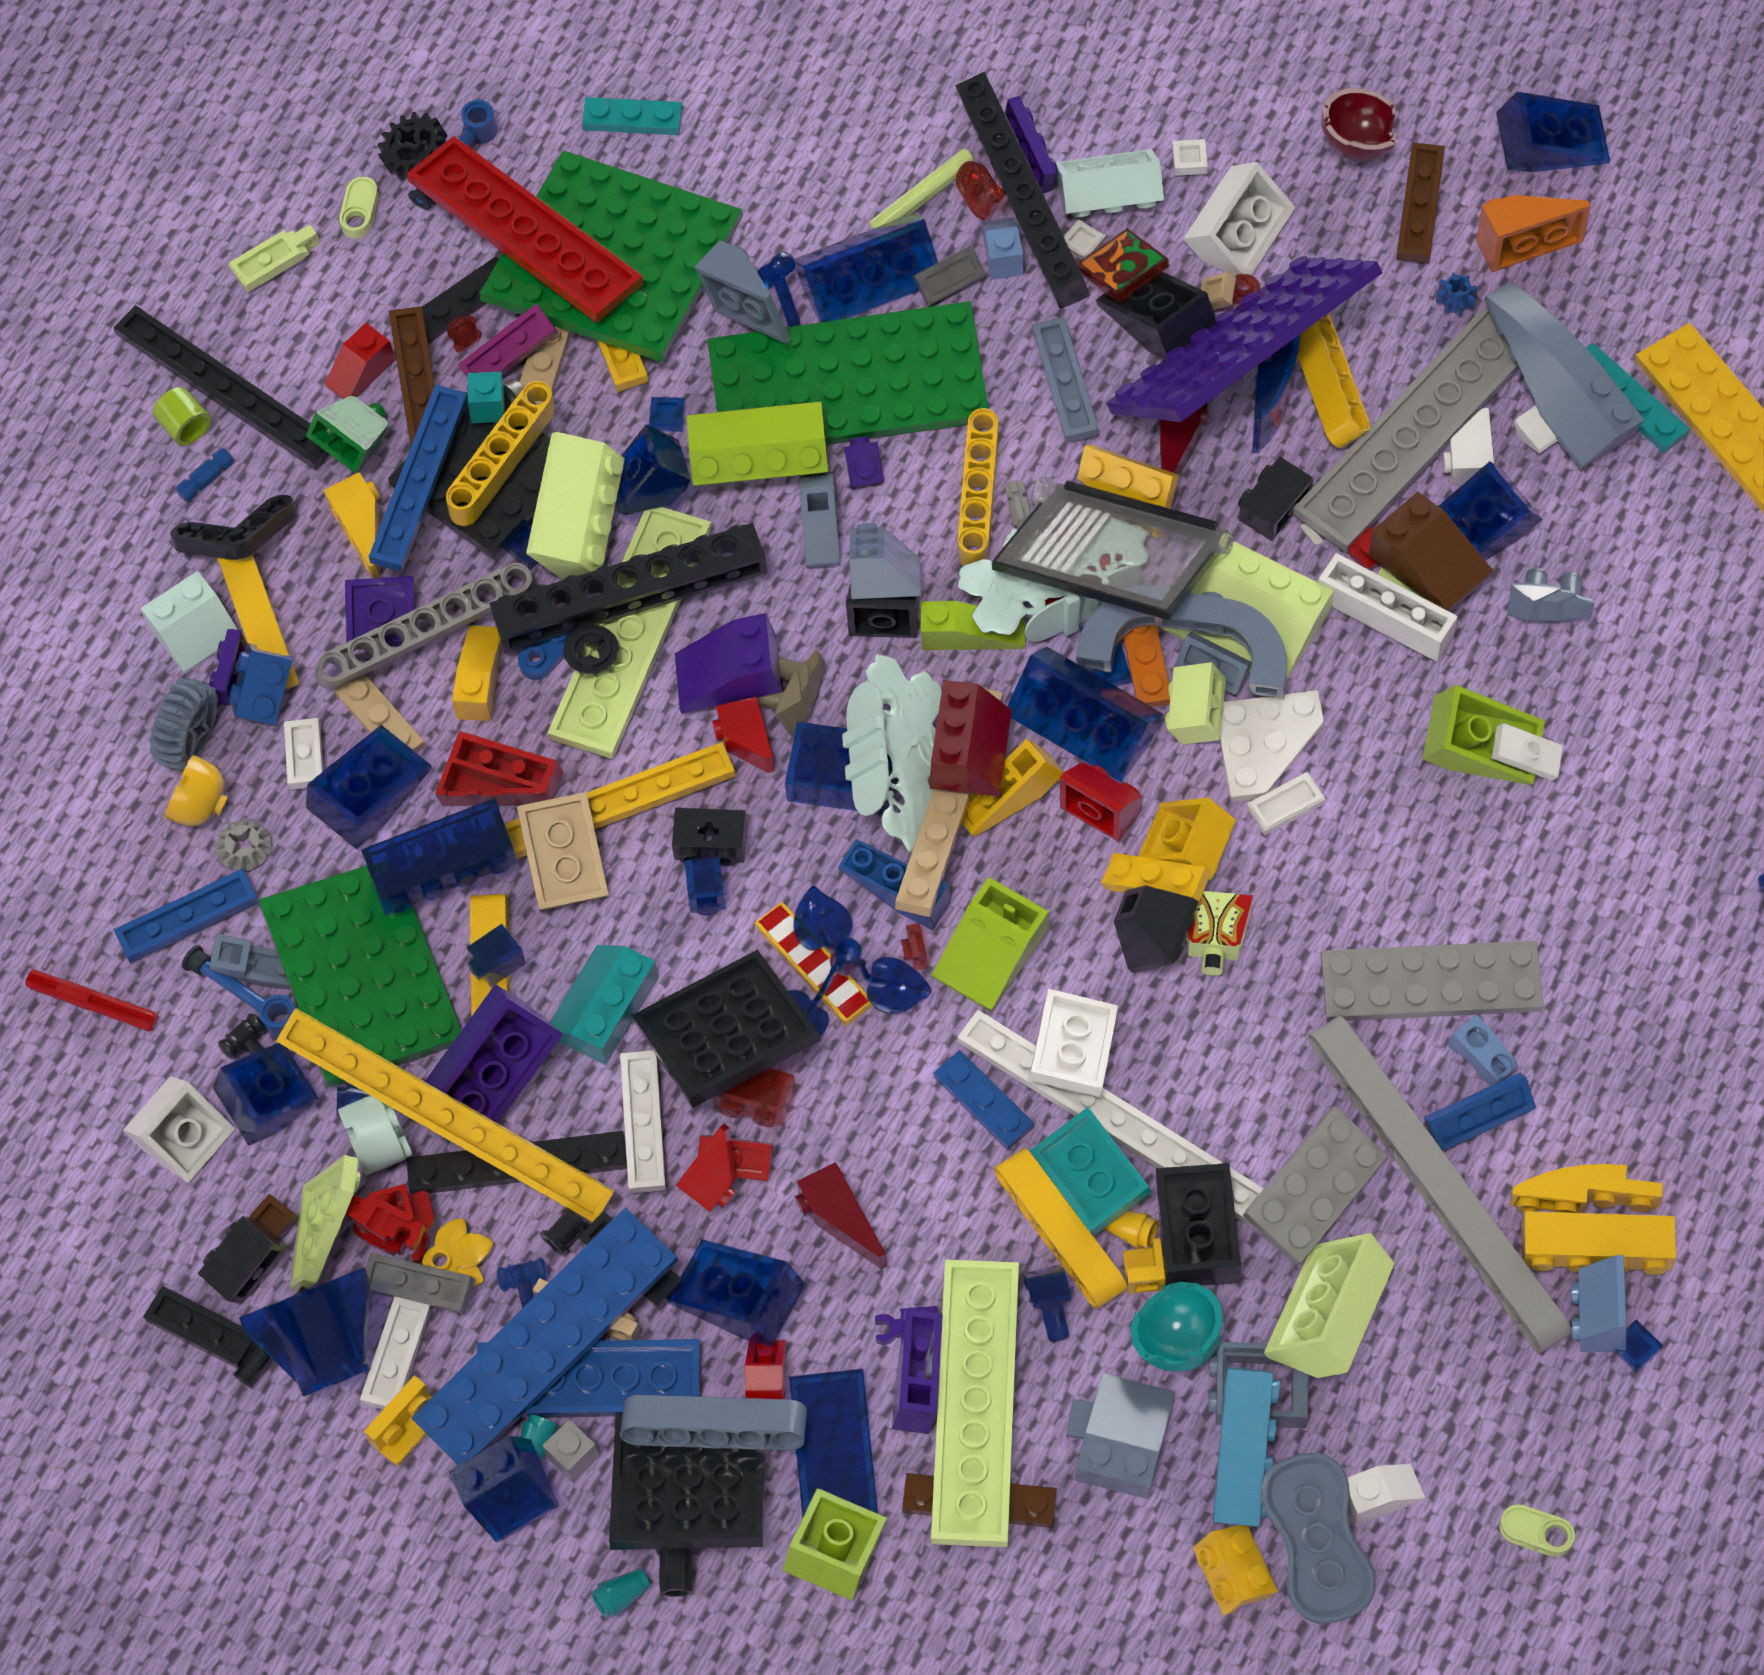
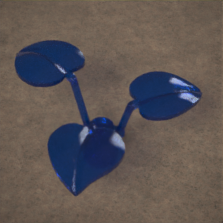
(827, 923)

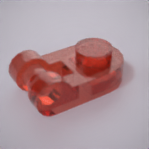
(971, 182)

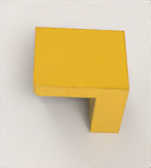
(1144, 1269)

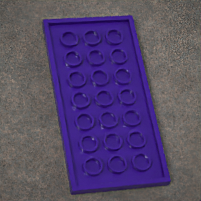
(1242, 338)

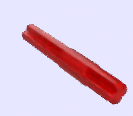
(91, 1000)

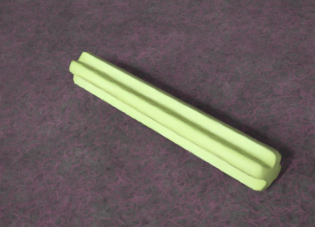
(923, 190)

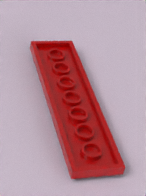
(525, 229)

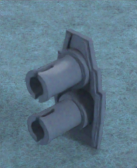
(1549, 603)

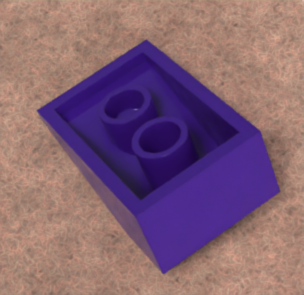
(729, 665)

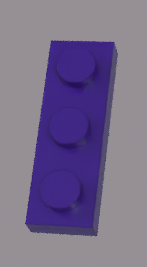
(1031, 143)

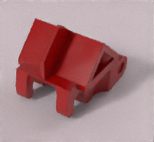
(393, 1220)

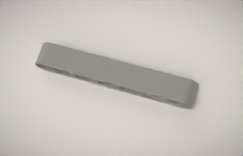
(413, 638)

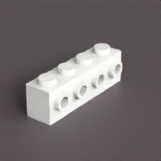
(1389, 607)

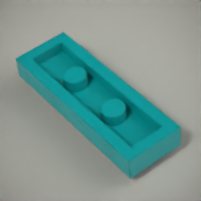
(632, 116)

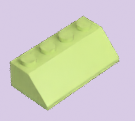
(575, 505)
(1331, 1306)

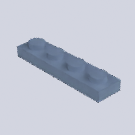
(1065, 380)

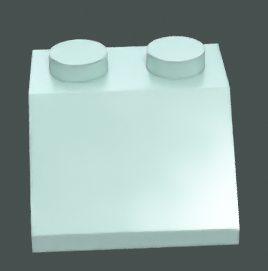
(188, 621)

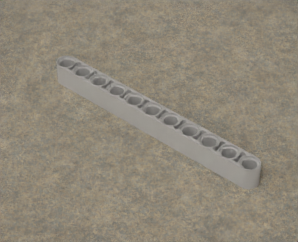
(1440, 1185)

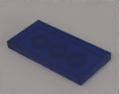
(836, 1438)

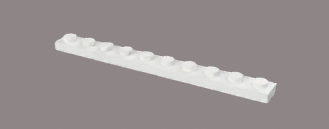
(1121, 1120)

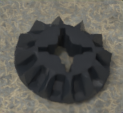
(594, 637)

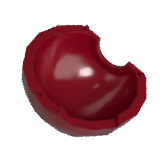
(1359, 124)

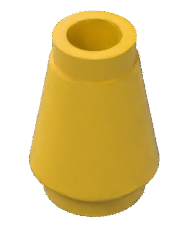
(1134, 1229)

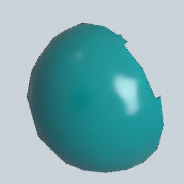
(1178, 1327)

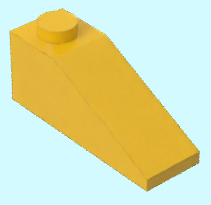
(357, 514)
(477, 674)
(1026, 778)

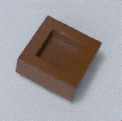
(275, 1216)

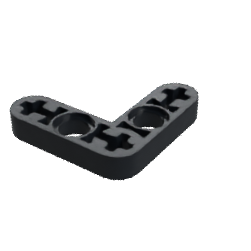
(238, 541)

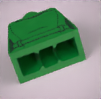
(349, 431)

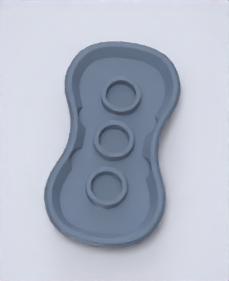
(1326, 1567)

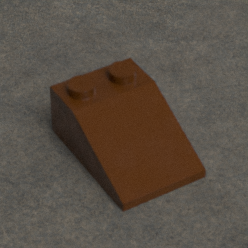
(1429, 552)

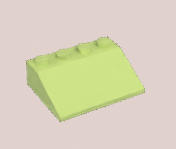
(1285, 597)

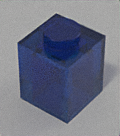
(705, 885)
(495, 956)

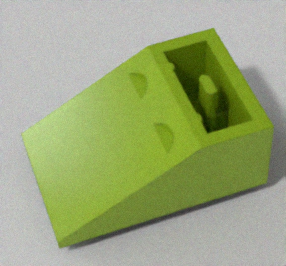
(991, 944)

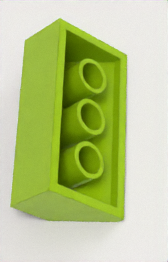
(756, 443)

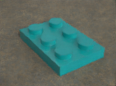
(1090, 1171)

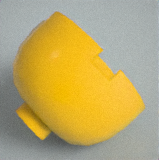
(197, 794)

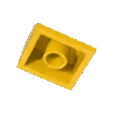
(1189, 833)

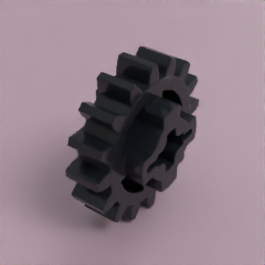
(410, 142)

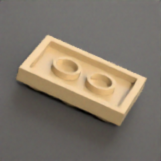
(562, 851)

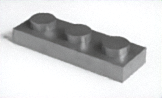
(419, 1283)

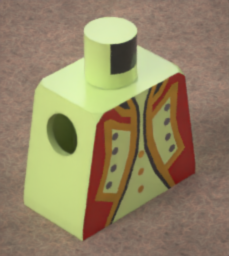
(1218, 929)

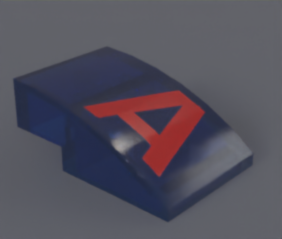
(1274, 393)

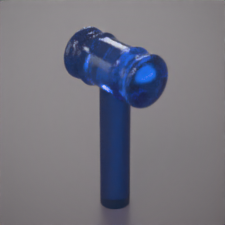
(774, 275)
(522, 1277)

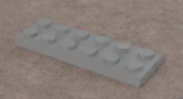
(1432, 981)

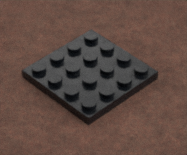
(512, 503)
(725, 1028)
(685, 1496)

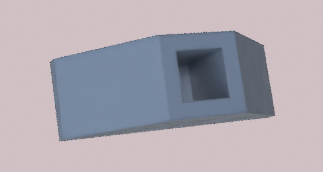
(819, 520)

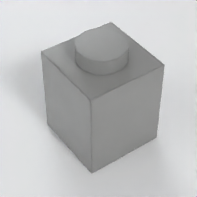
(571, 1451)

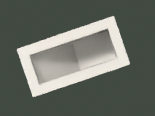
(1469, 449)
(1382, 1491)

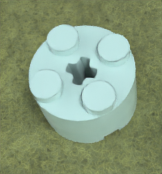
(374, 1134)

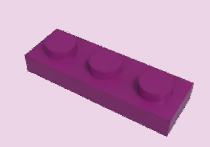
(511, 343)

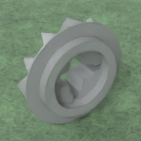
(245, 858)

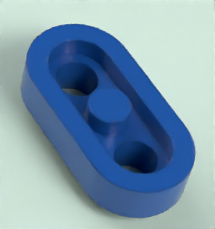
(550, 656)

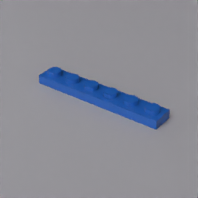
(418, 478)

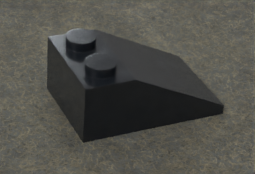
(1161, 313)
(1198, 1224)

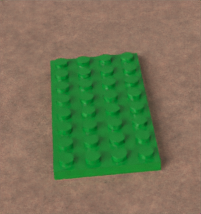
(868, 371)

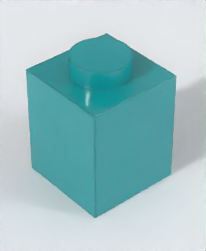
(486, 397)

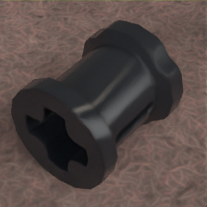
(563, 1231)

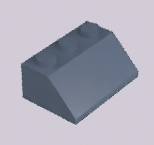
(881, 564)

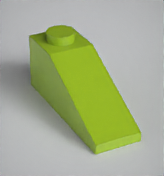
(952, 627)

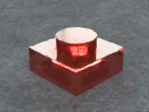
(914, 947)

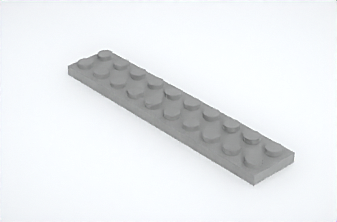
(1409, 433)

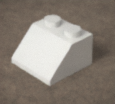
(179, 1128)

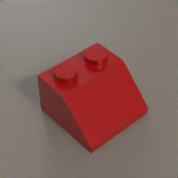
(1099, 799)

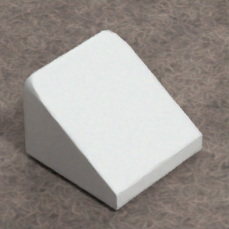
(1534, 431)

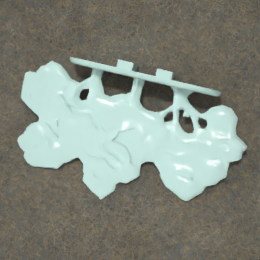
(1004, 606)
(906, 740)

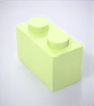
(1196, 703)

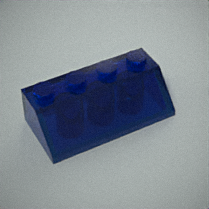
(866, 268)
(1083, 713)
(439, 857)

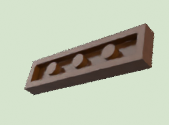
(1420, 202)
(1027, 1503)

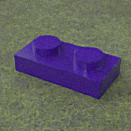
(226, 673)

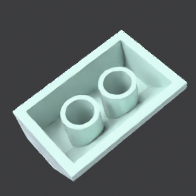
(1110, 182)

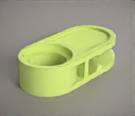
(359, 201)
(1528, 1528)

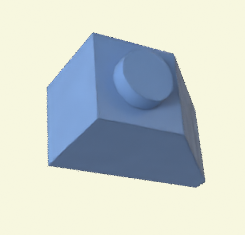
(1002, 248)

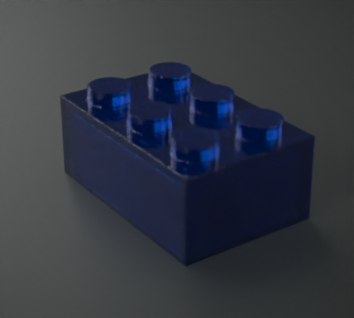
(818, 768)

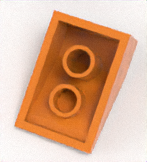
(1529, 227)

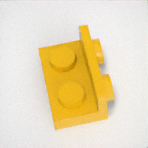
(393, 1430)

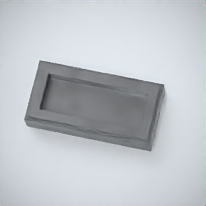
(949, 275)

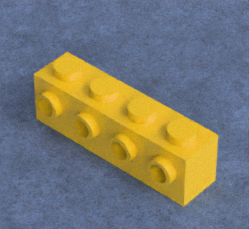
(1587, 1238)

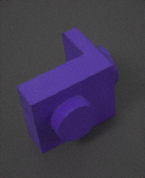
(863, 462)

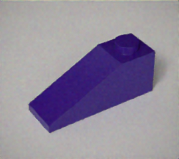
(917, 1372)

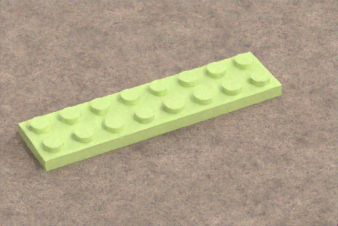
(600, 707)
(975, 1404)

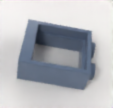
(1254, 1353)

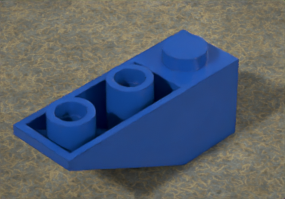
(883, 877)

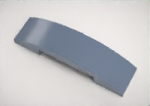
(248, 963)

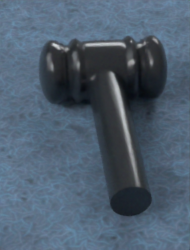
(243, 1037)

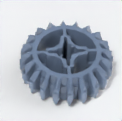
(183, 723)

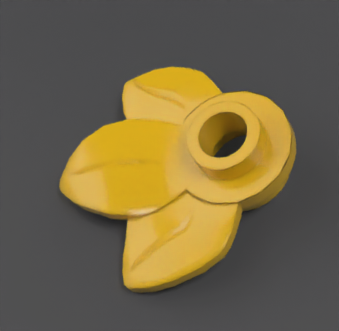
(460, 1249)

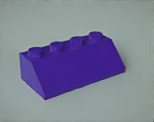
(495, 1054)

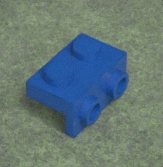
(259, 685)

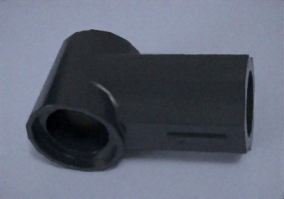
(676, 1571)

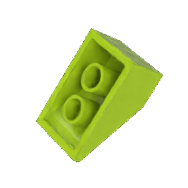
(1464, 734)

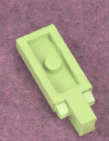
(273, 257)

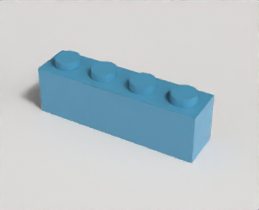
(1244, 1445)

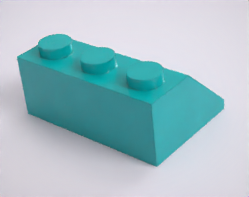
(604, 999)

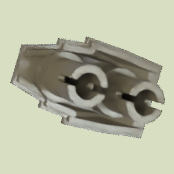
(798, 698)

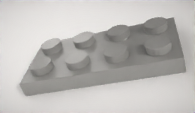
(1315, 1185)

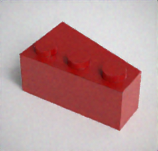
(490, 770)

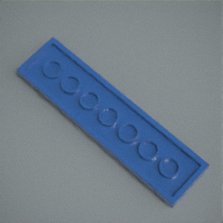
(545, 1338)

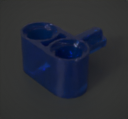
(1049, 1292)

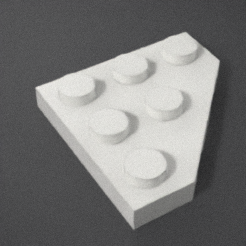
(1264, 739)

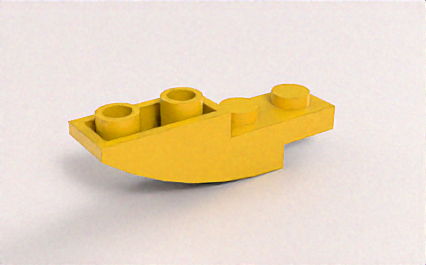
(1571, 1187)

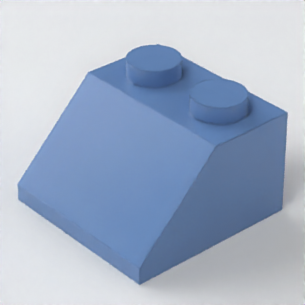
(1601, 1306)

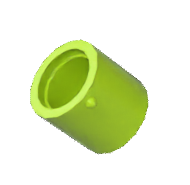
(181, 416)

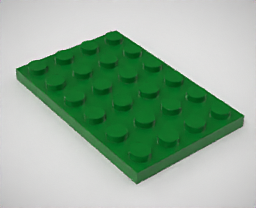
(360, 968)

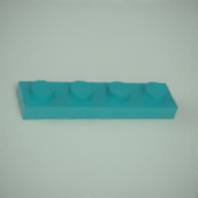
(1659, 423)

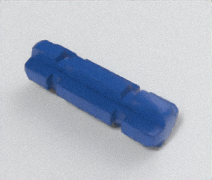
(204, 474)

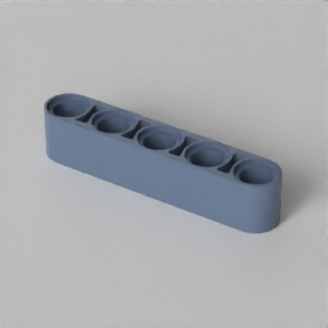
(713, 1422)

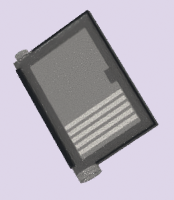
(1112, 547)

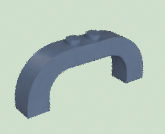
(1197, 613)

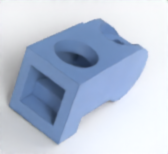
(1483, 1051)

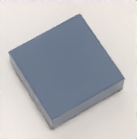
(1079, 1418)

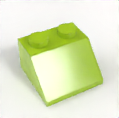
(834, 1544)

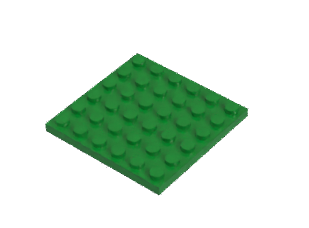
(645, 225)

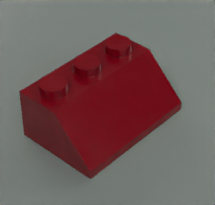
(969, 740)

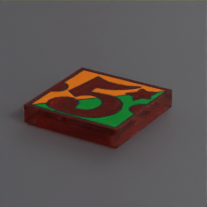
(1123, 264)

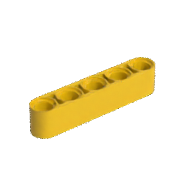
(1332, 383)
(499, 467)
(978, 474)
(254, 608)
(486, 914)
(1060, 1228)

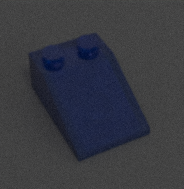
(1551, 133)
(1491, 511)
(366, 786)
(739, 1291)

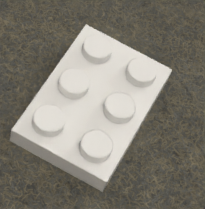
(1073, 1043)

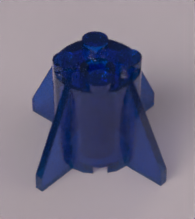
(318, 1332)

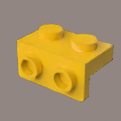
(1234, 1568)

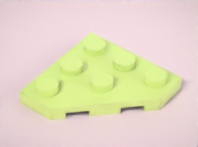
(321, 1217)

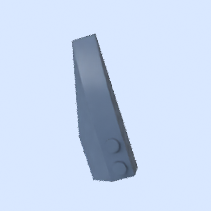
(1566, 381)

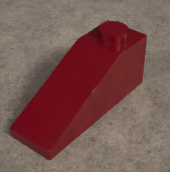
(1180, 439)
(836, 1211)

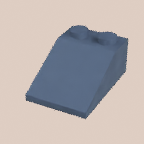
(739, 291)
(1124, 1436)

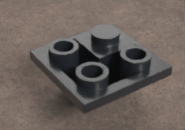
(1153, 926)

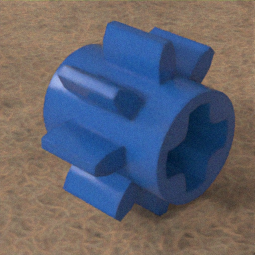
(1456, 294)

